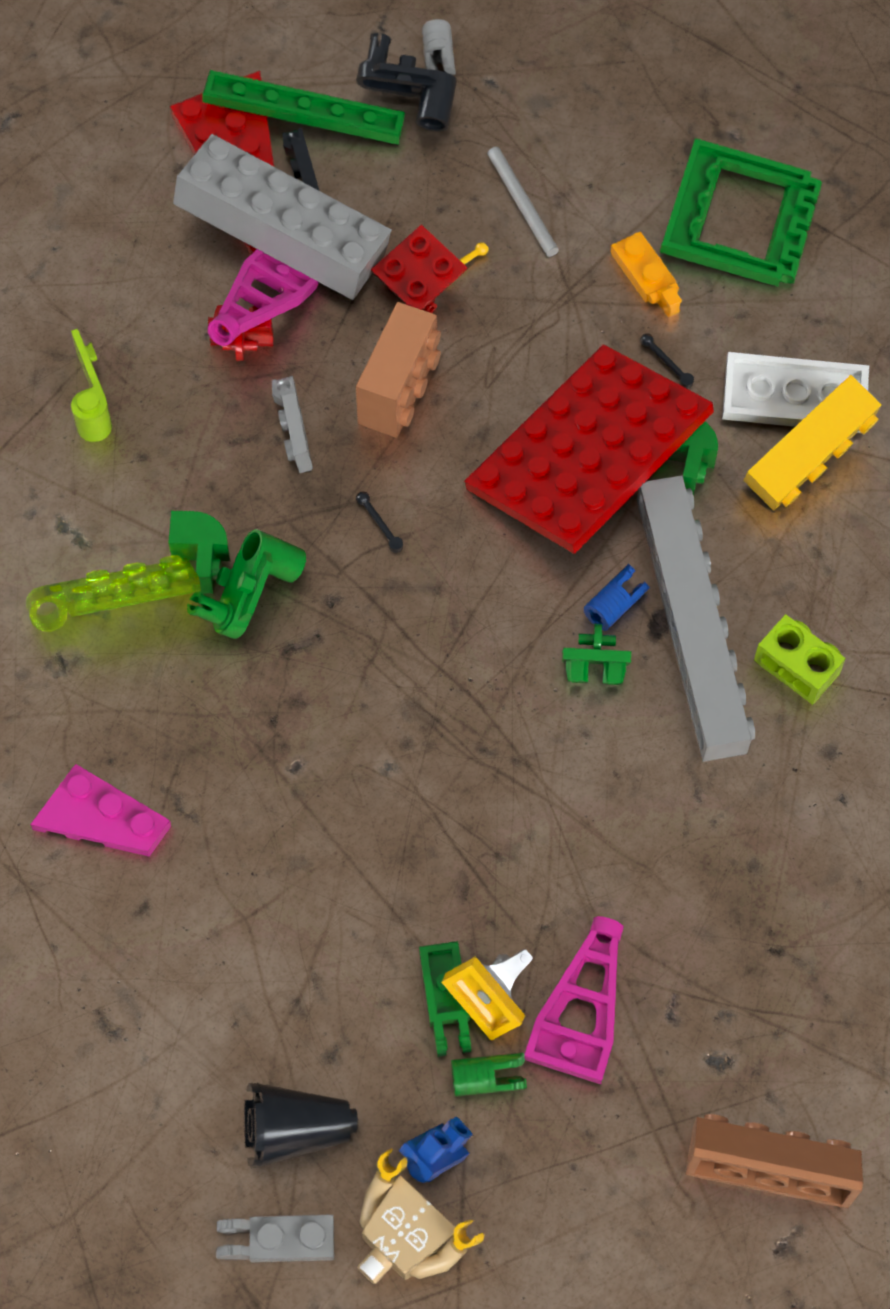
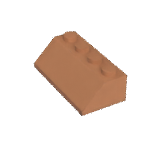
(775, 1161)

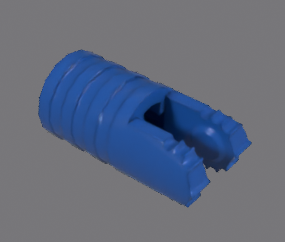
(614, 600)

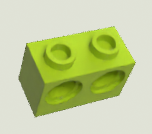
(792, 665)

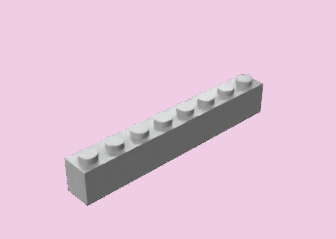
(694, 619)

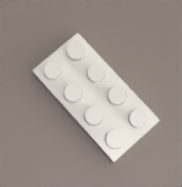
(781, 387)

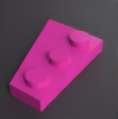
(101, 813)

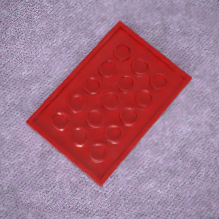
(589, 448)

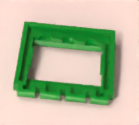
(693, 203)

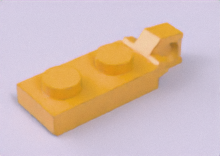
(647, 272)

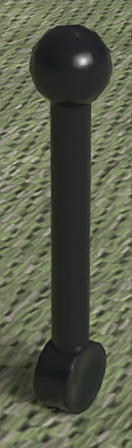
(686, 379)
(395, 543)

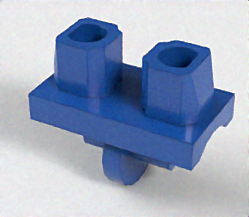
(436, 1150)

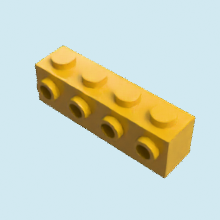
(812, 442)

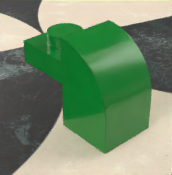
(697, 453)
(201, 540)

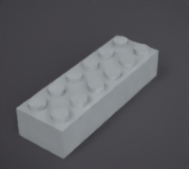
(281, 216)

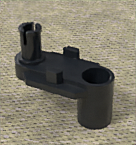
(433, 87)

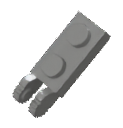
(280, 1238)

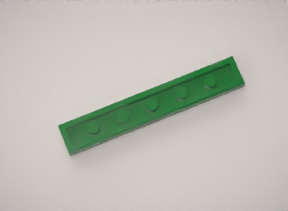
(303, 107)

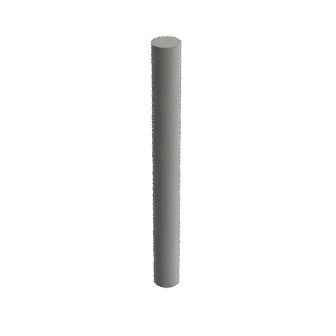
(523, 202)

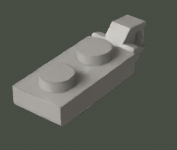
(291, 419)

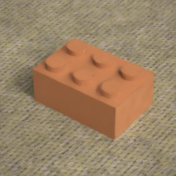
(398, 370)

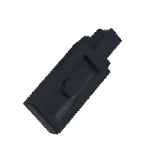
(296, 147)

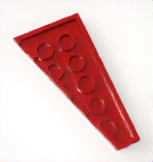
(236, 127)

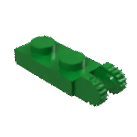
(441, 1004)

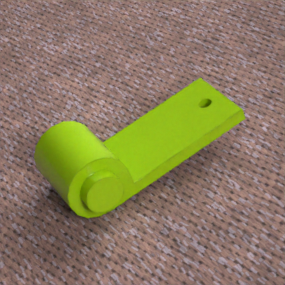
(90, 405)

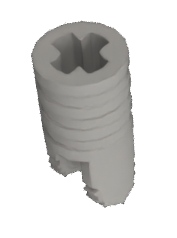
(438, 45)

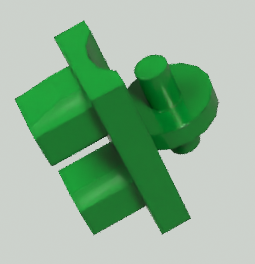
(613, 661)

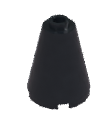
(293, 1123)

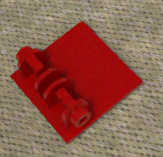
(419, 269)

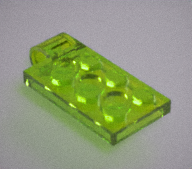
(112, 590)

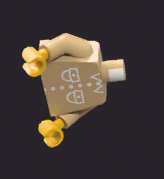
(407, 1229)

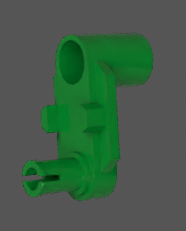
(244, 583)

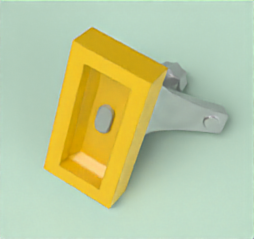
(486, 991)

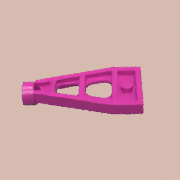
(292, 285)
(568, 1049)

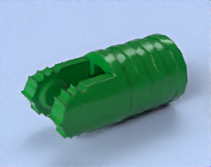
(477, 1074)

